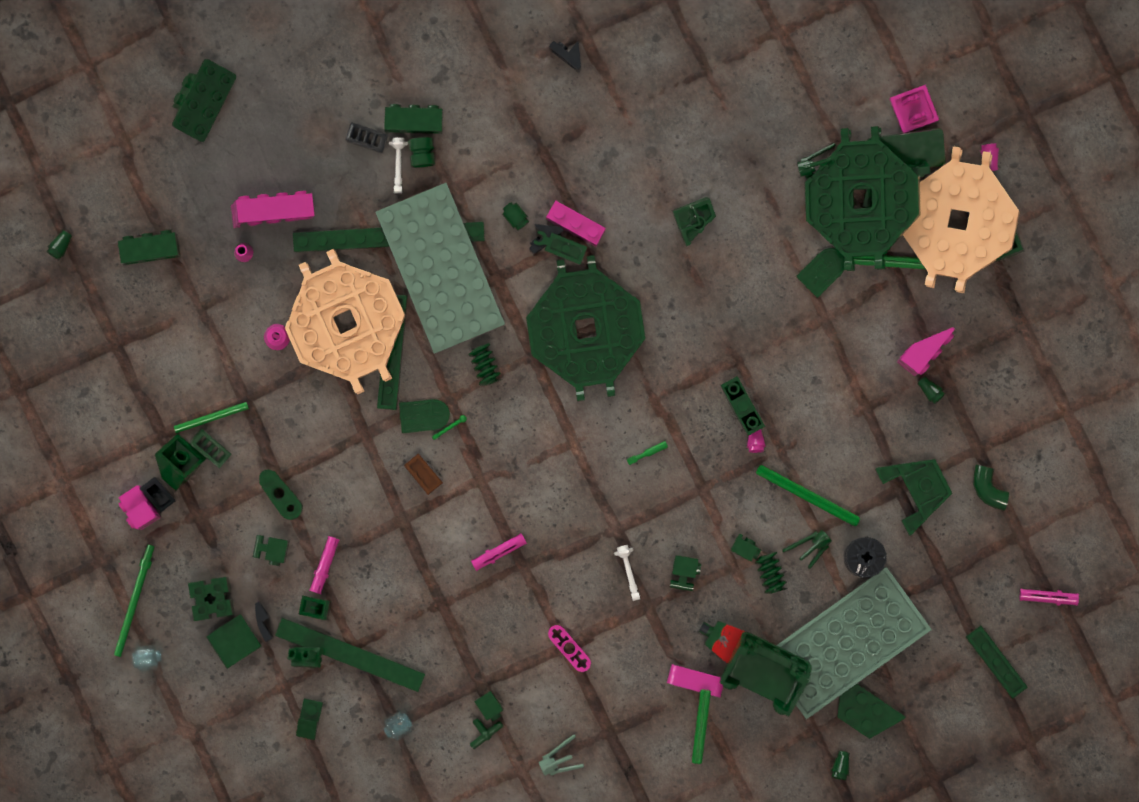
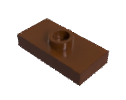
(423, 474)

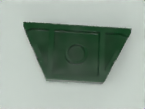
(866, 712)

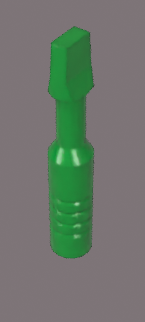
(648, 452)

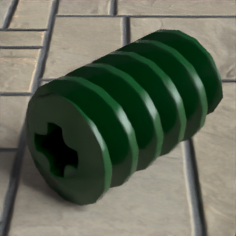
(484, 365)
(771, 573)

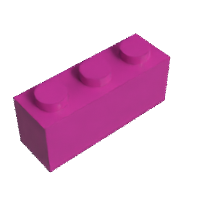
(575, 223)

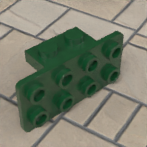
(202, 99)
(918, 149)

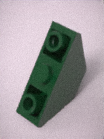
(742, 406)

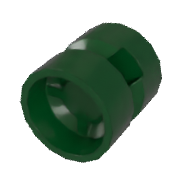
(422, 153)

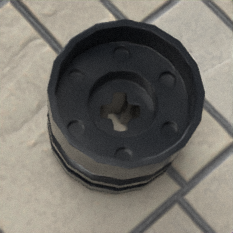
(856, 564)

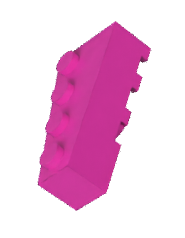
(272, 209)

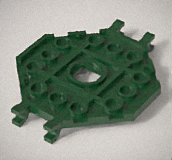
(861, 167)
(581, 297)

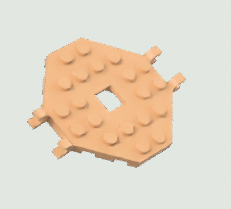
(989, 225)
(331, 294)

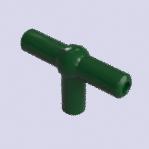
(486, 734)

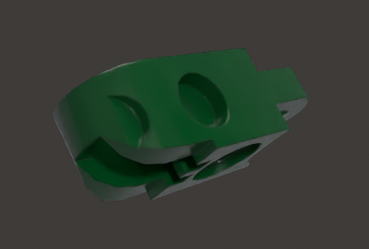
(270, 482)

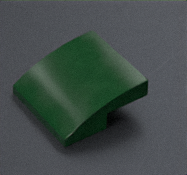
(233, 641)

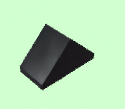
(158, 494)

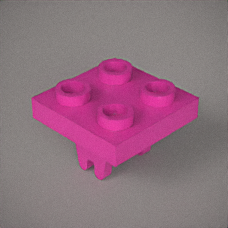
(914, 109)

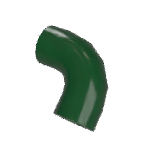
(985, 489)

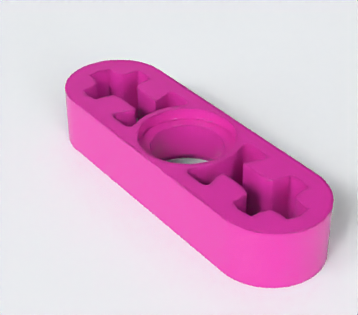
(561, 648)

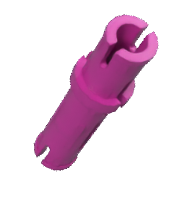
(498, 552)
(324, 565)
(1071, 599)

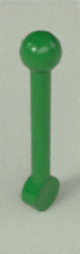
(463, 418)

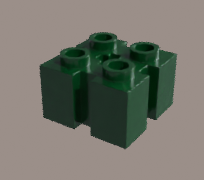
(217, 588)

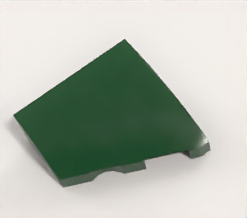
(693, 218)

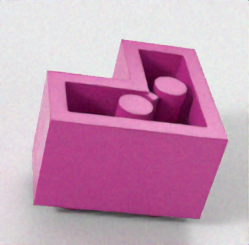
(138, 508)

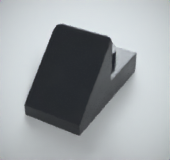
(571, 58)
(534, 249)

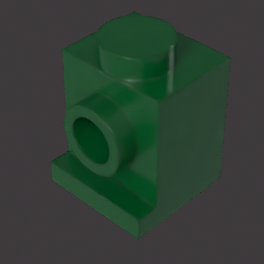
(745, 548)

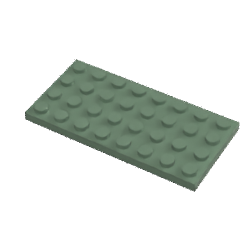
(440, 268)
(854, 639)

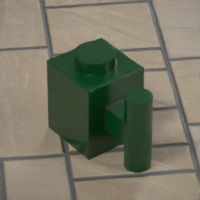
(275, 550)
(685, 568)

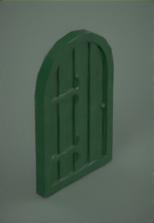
(822, 271)
(423, 415)

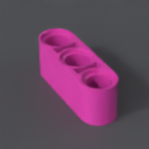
(694, 680)

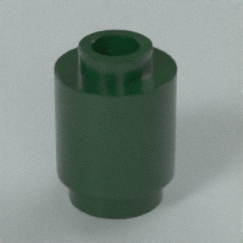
(515, 216)

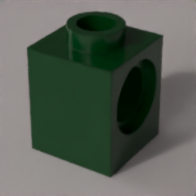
(489, 706)

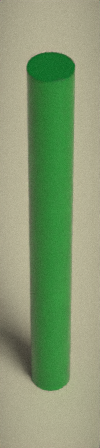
(210, 417)

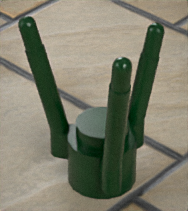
(807, 167)
(820, 541)

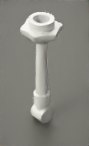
(398, 144)
(624, 552)

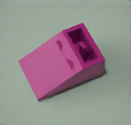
(918, 355)

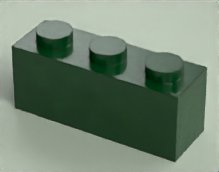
(413, 119)
(148, 247)

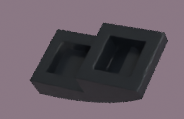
(261, 616)

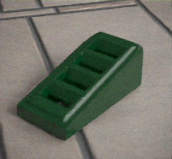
(195, 440)

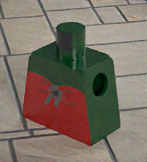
(721, 638)

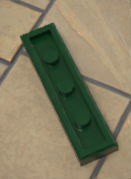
(996, 662)

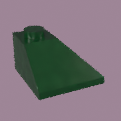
(178, 461)

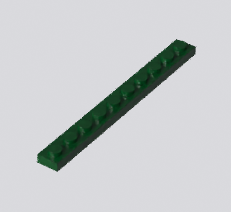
(360, 238)

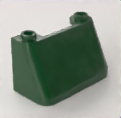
(767, 672)

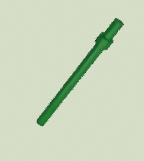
(145, 564)

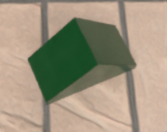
(315, 607)

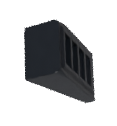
(349, 138)

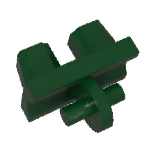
(305, 657)

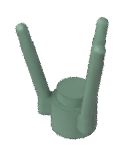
(549, 764)

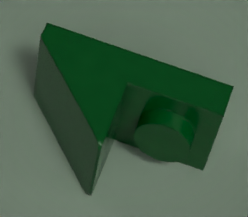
(309, 719)

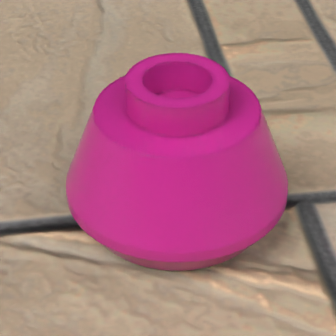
(282, 339)

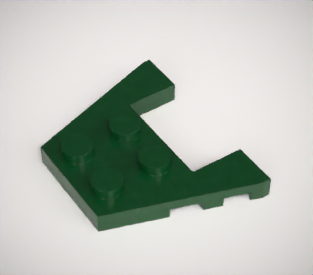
(925, 486)

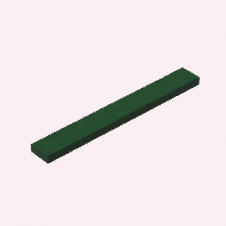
(350, 654)

